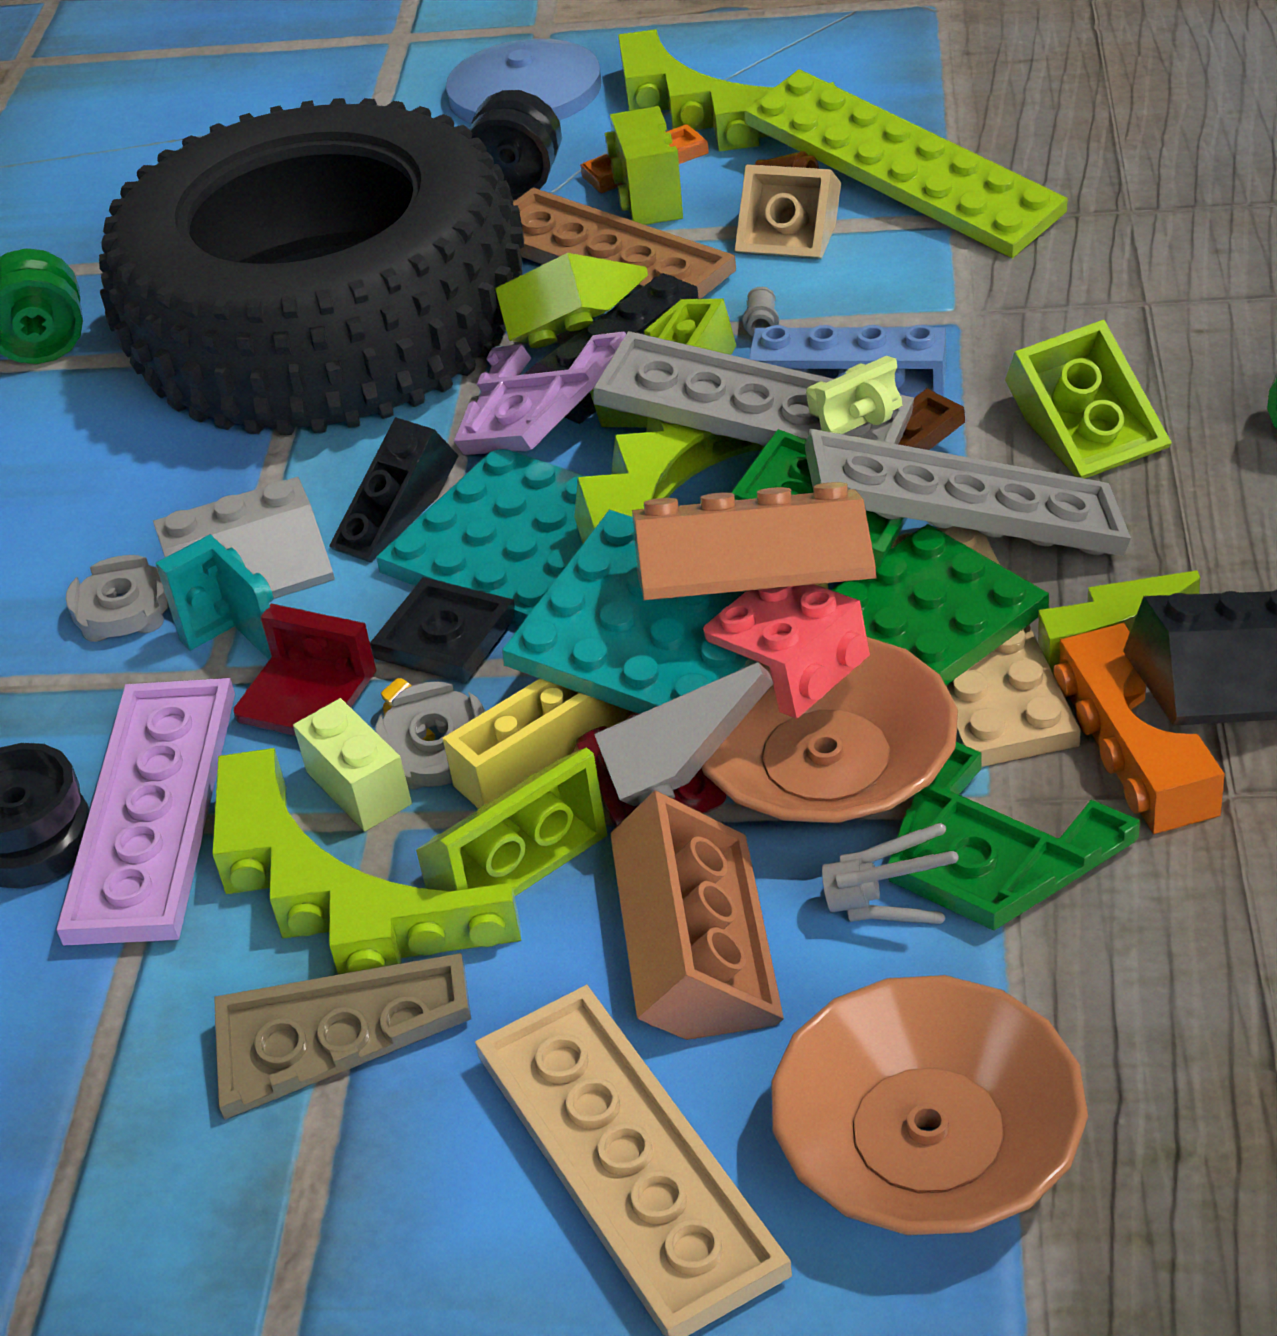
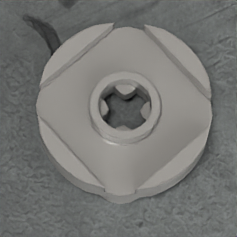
(102, 613)
(406, 725)

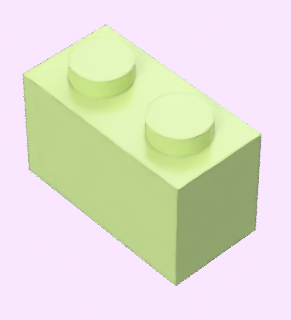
(353, 764)

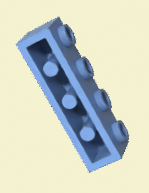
(833, 350)

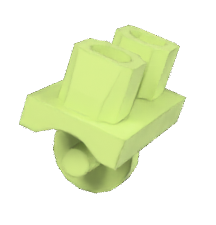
(856, 397)

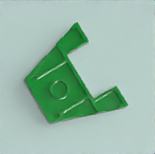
(1001, 861)

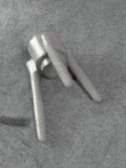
(855, 879)

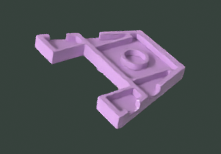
(522, 409)

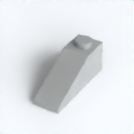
(676, 738)

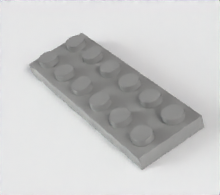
(720, 392)
(971, 493)

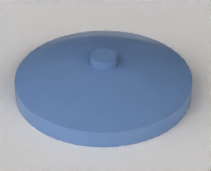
(552, 69)

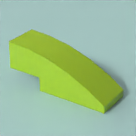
(1106, 607)

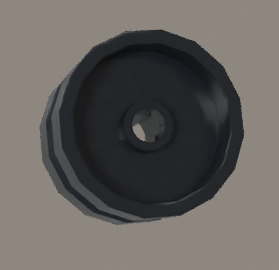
(519, 136)
(39, 815)

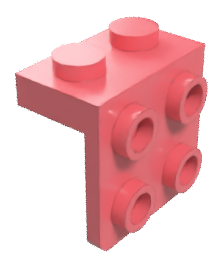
(801, 633)

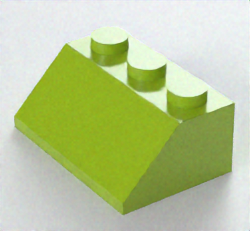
(522, 831)

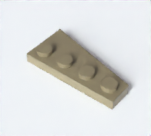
(319, 1027)

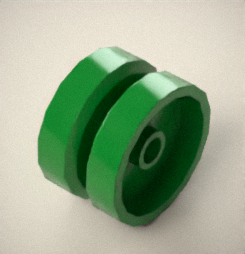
(38, 306)

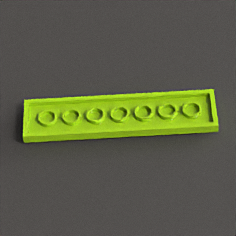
(907, 163)

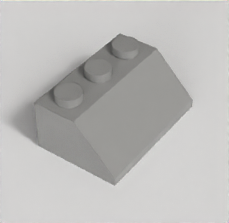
(268, 529)

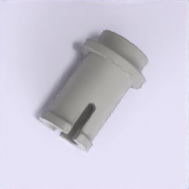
(760, 310)

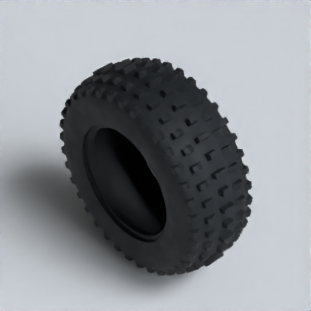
(311, 264)

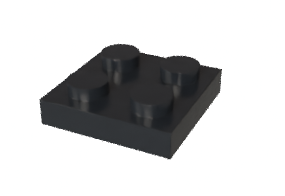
(443, 629)

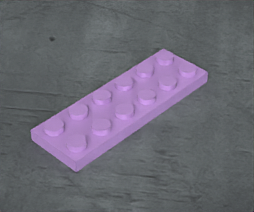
(148, 814)

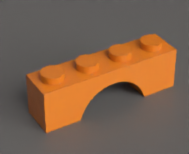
(1162, 772)

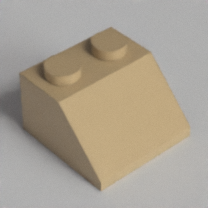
(787, 211)

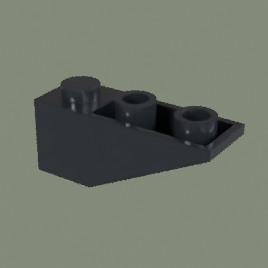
(395, 490)

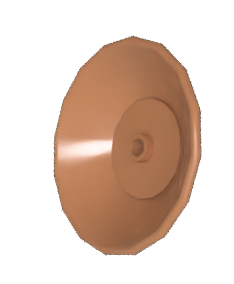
(851, 752)
(938, 1058)

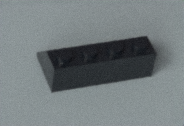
(630, 315)
(1208, 655)

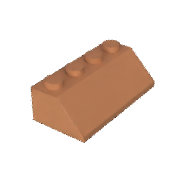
(752, 542)
(692, 923)

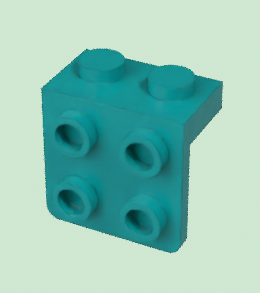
(214, 592)

